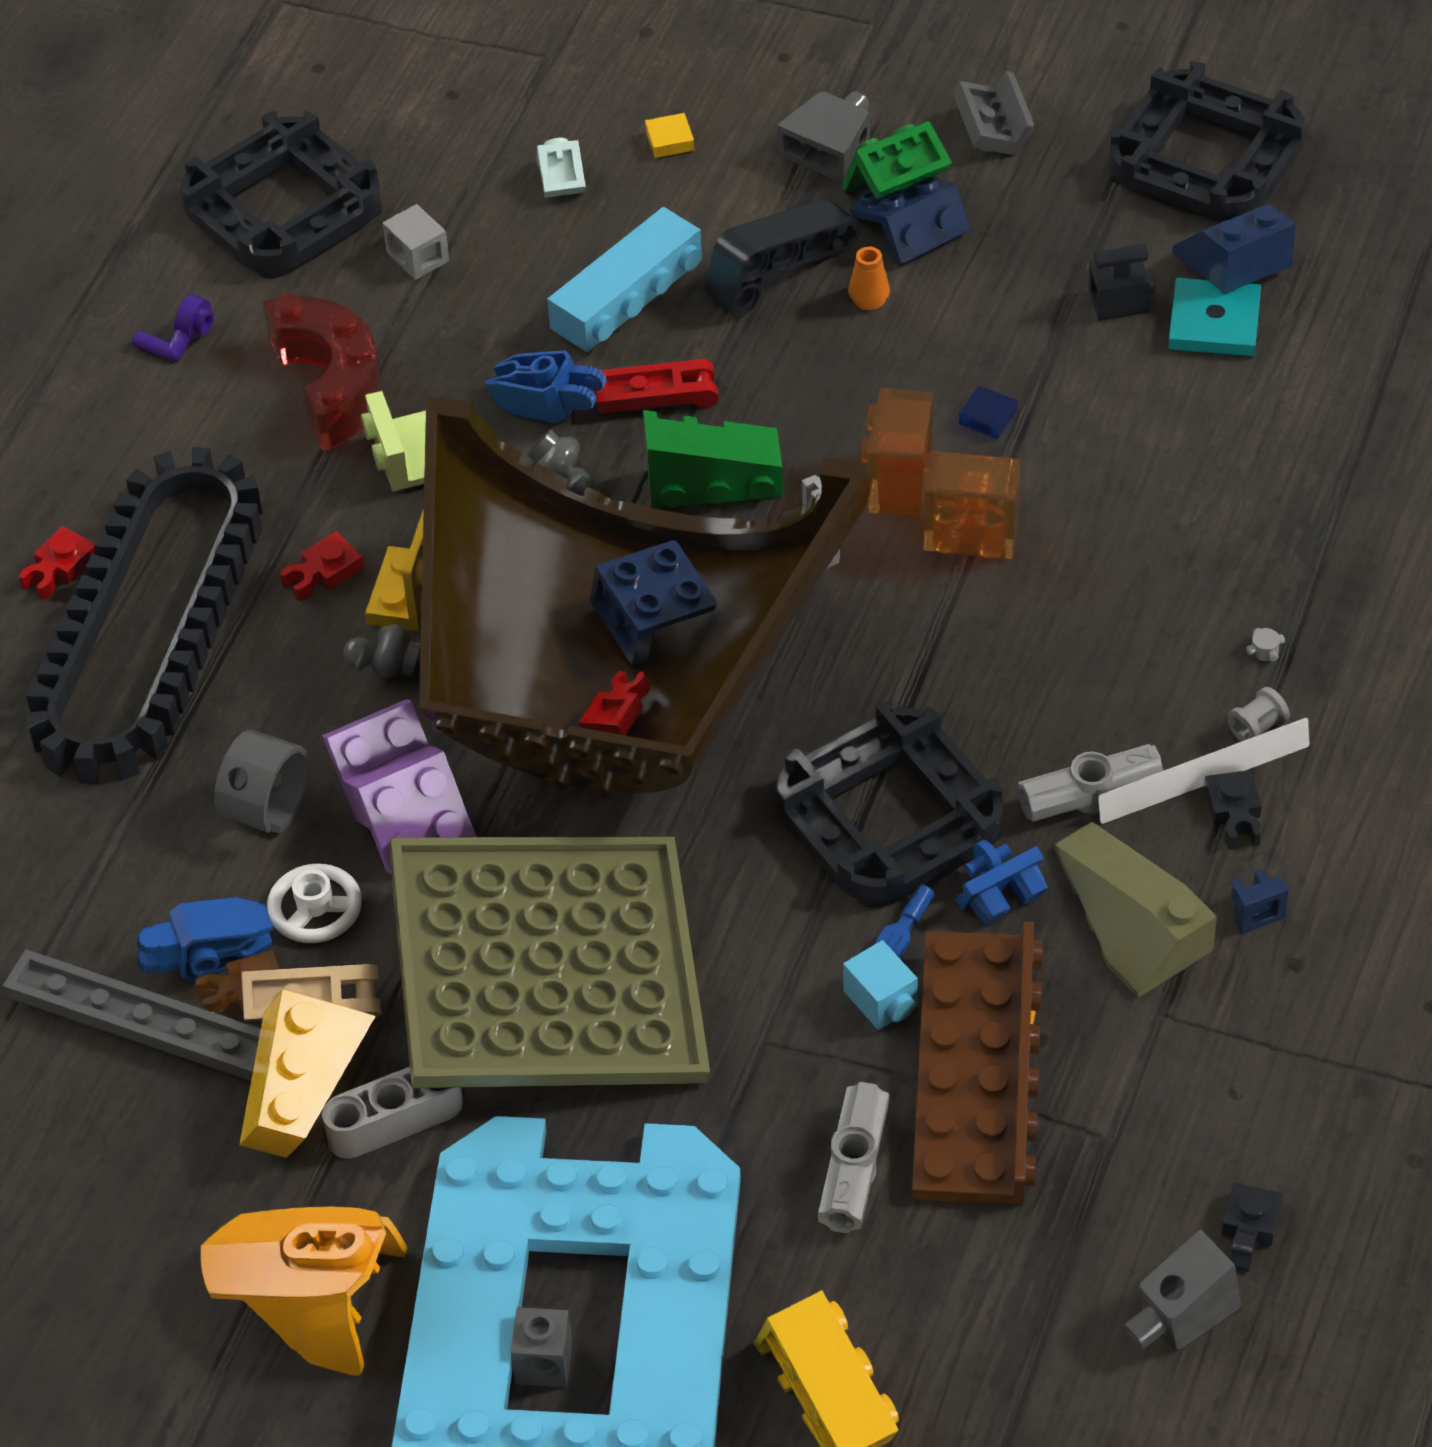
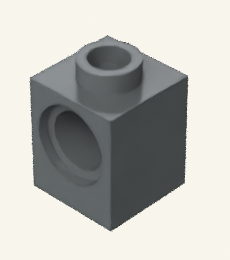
(541, 1347)

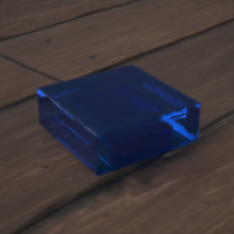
(988, 412)

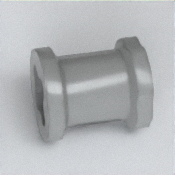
(1258, 715)

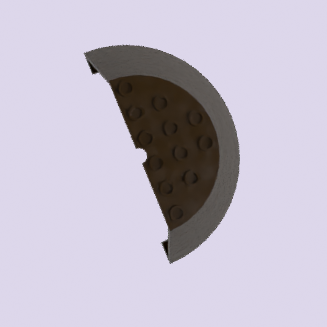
(522, 651)

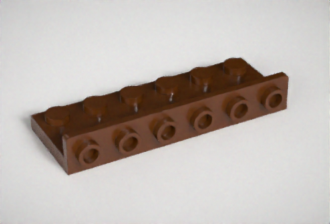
(977, 1067)

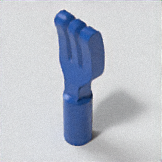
(898, 935)

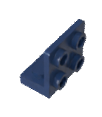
(647, 594)

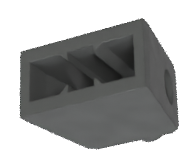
(825, 133)
(1185, 1295)

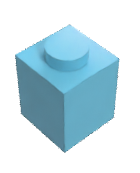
(880, 985)

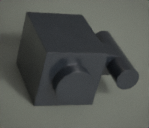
(1120, 282)

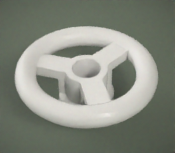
(313, 898)

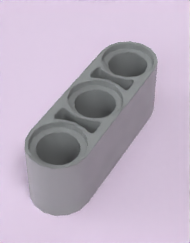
(376, 1124)

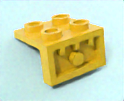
(399, 586)

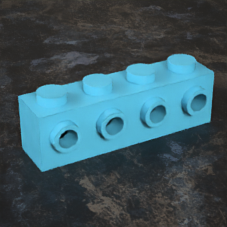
(625, 279)

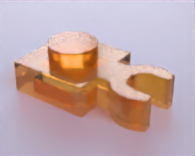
(230, 986)

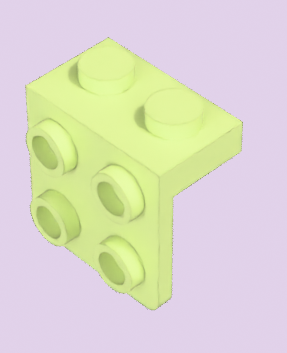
(398, 442)

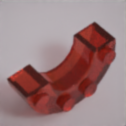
(336, 340)

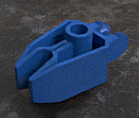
(544, 385)
(205, 937)

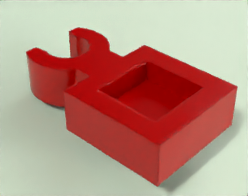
(60, 557)
(324, 563)
(619, 708)

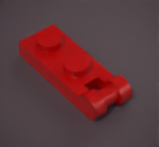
(658, 386)

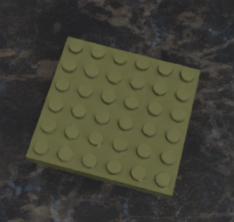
(546, 962)

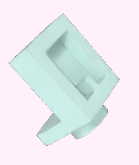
(560, 167)

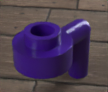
(191, 321)

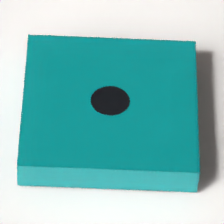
(1214, 320)

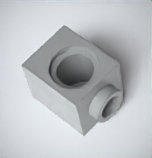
(416, 241)

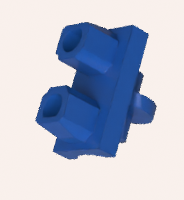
(984, 891)

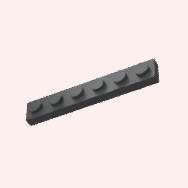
(134, 1013)

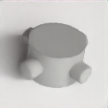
(1265, 644)

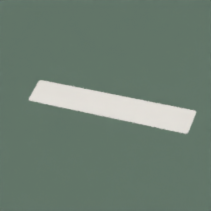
(1192, 773)

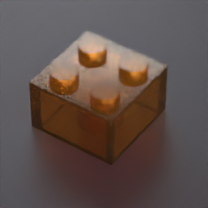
(899, 450)
(972, 504)

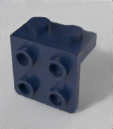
(916, 217)

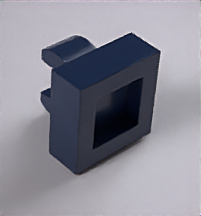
(1259, 903)

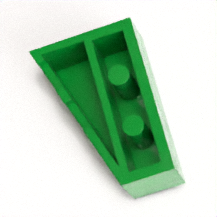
(710, 463)

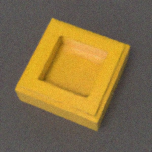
(669, 135)

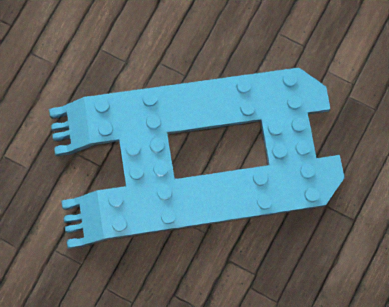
(504, 1199)

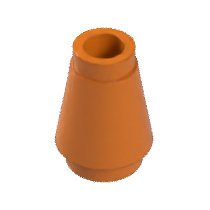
(869, 280)

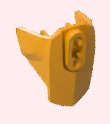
(301, 1274)

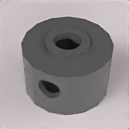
(249, 797)

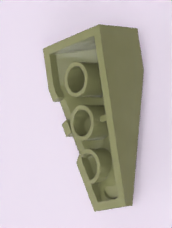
(1138, 911)

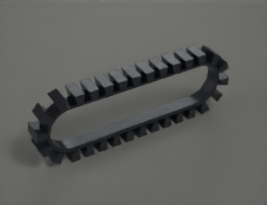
(97, 593)

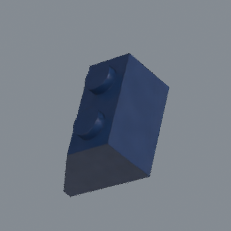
(1241, 248)

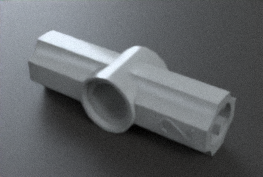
(1085, 780)
(850, 1179)

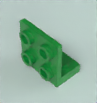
(897, 161)

